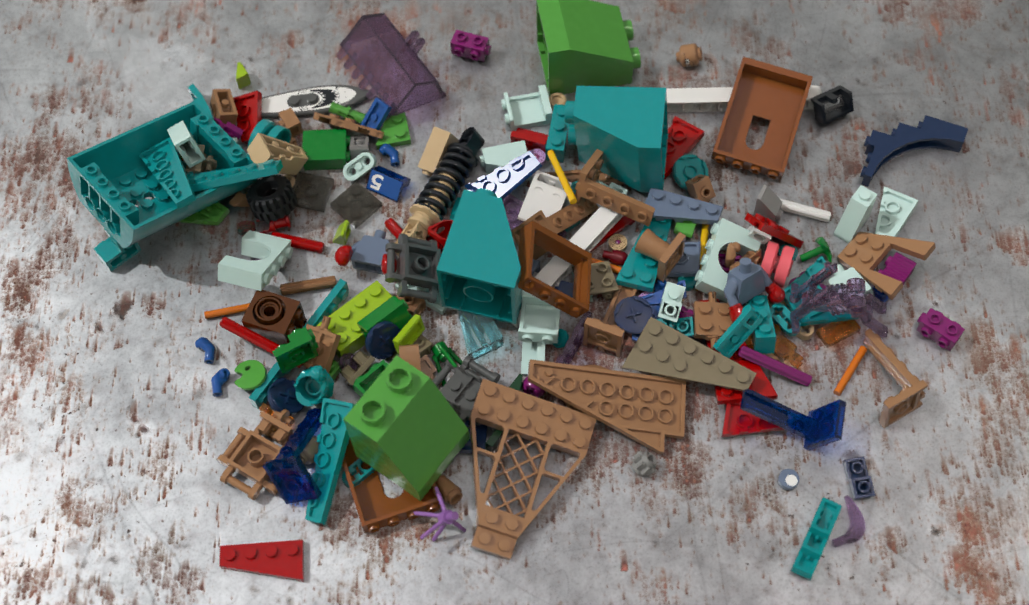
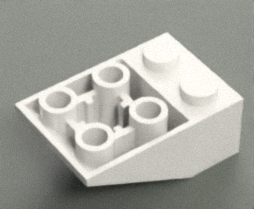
(545, 195)

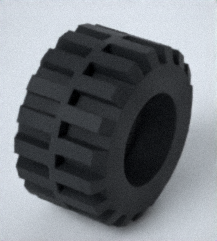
(271, 198)

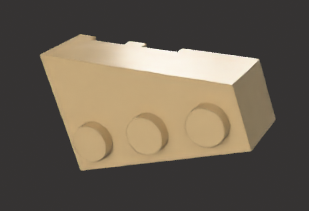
(268, 148)

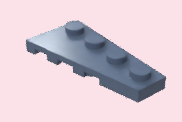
(682, 208)

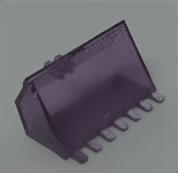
(389, 64)

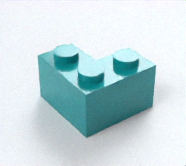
(113, 254)

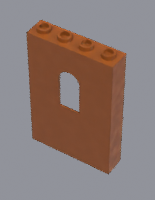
(767, 94)
(375, 507)

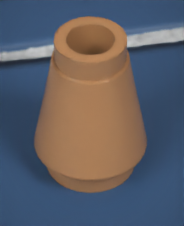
(450, 492)

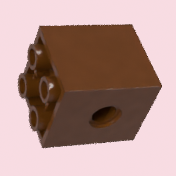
(274, 316)

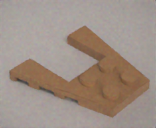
(869, 249)

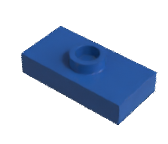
(376, 114)

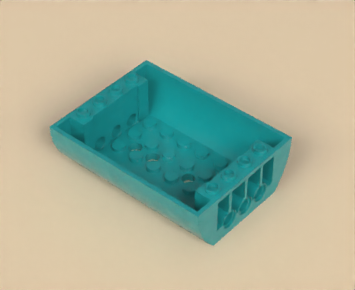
(115, 178)

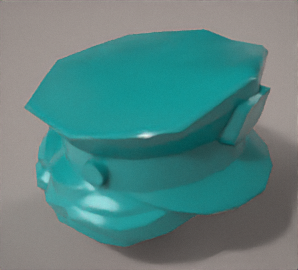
(313, 386)

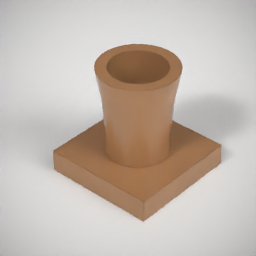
(661, 251)

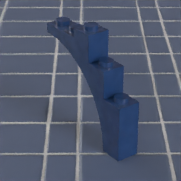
(929, 134)

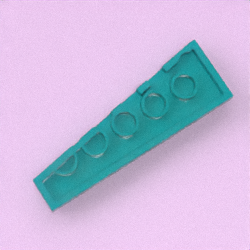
(168, 169)
(228, 176)
(640, 270)
(330, 456)

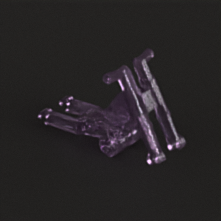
(836, 300)

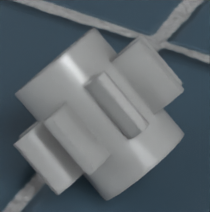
(644, 463)

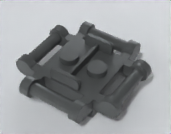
(415, 266)
(463, 385)

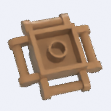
(247, 456)

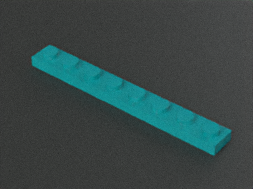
(326, 308)

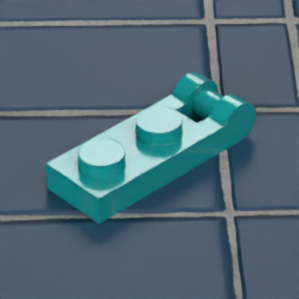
(738, 331)

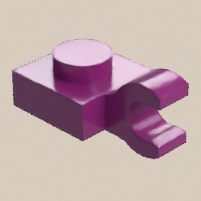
(232, 130)

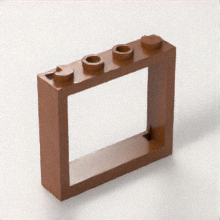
(537, 234)

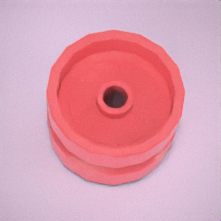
(777, 264)

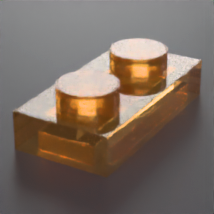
(837, 331)

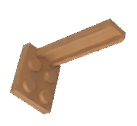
(607, 197)
(558, 221)
(606, 333)
(912, 392)

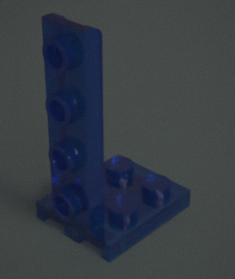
(818, 428)
(288, 470)

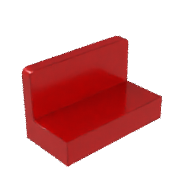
(532, 139)

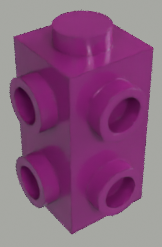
(470, 45)
(939, 329)

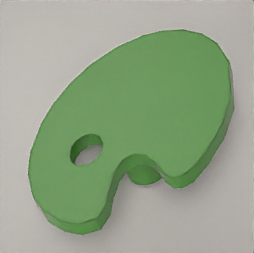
(250, 378)

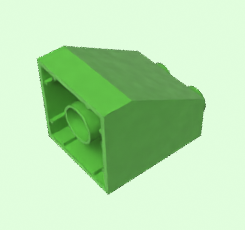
(584, 45)
(406, 428)

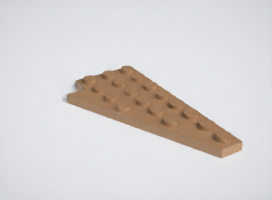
(631, 403)

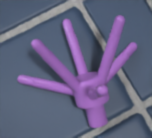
(444, 517)

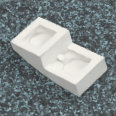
(758, 235)

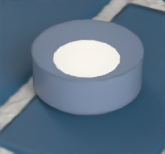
(788, 479)

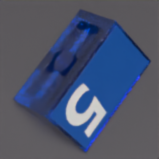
(387, 182)

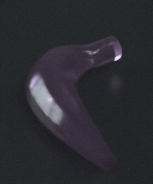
(856, 527)

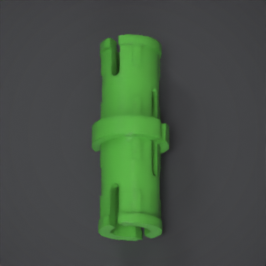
(346, 112)

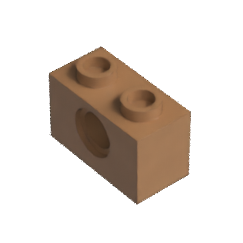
(223, 106)

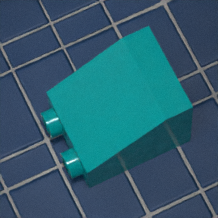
(627, 127)
(480, 260)

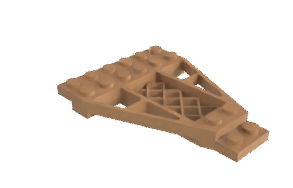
(528, 419)

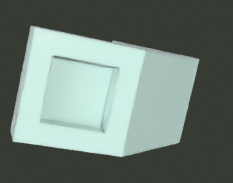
(671, 302)

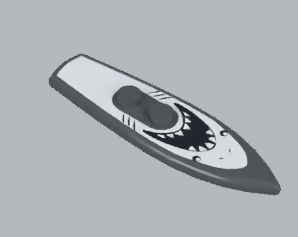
(311, 100)

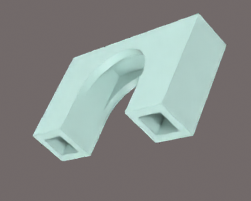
(255, 273)
(711, 275)

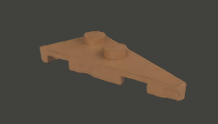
(348, 124)

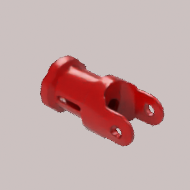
(280, 223)

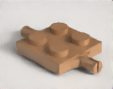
(711, 319)
(327, 345)

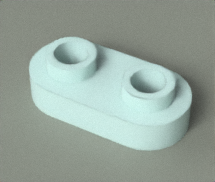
(360, 165)

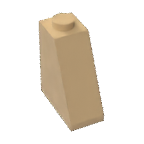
(435, 150)

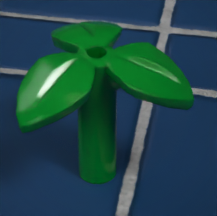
(822, 249)

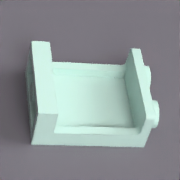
(527, 109)
(538, 321)

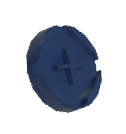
(632, 314)
(380, 338)
(282, 396)

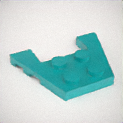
(813, 317)

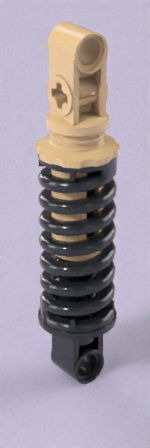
(443, 184)

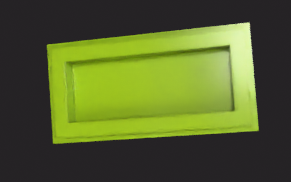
(409, 333)

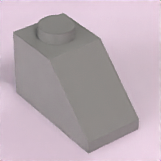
(768, 204)

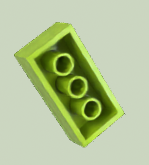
(346, 317)

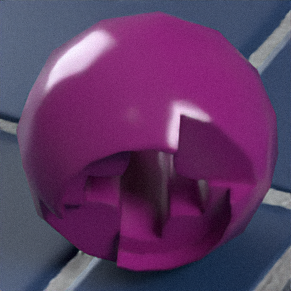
(532, 389)

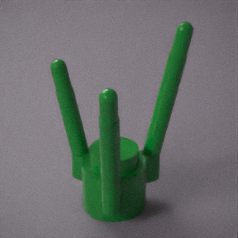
(443, 353)

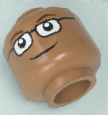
(689, 55)

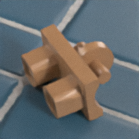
(283, 430)

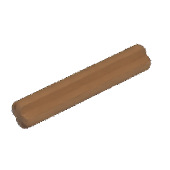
(308, 285)

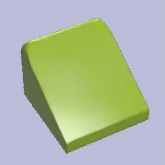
(242, 76)
(342, 233)

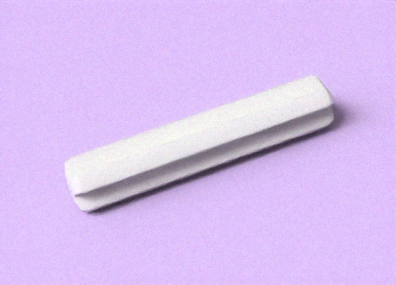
(805, 210)

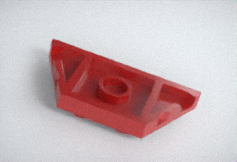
(770, 227)

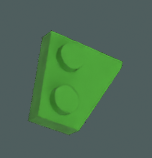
(395, 131)
(210, 216)

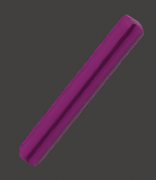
(775, 365)

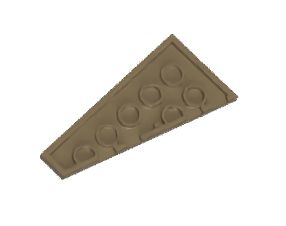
(677, 356)

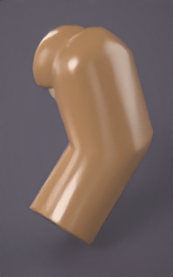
(731, 251)

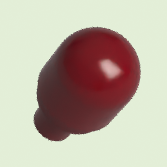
(616, 257)

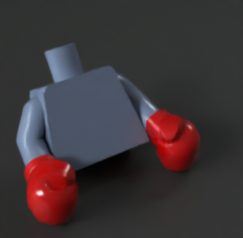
(366, 254)
(745, 283)

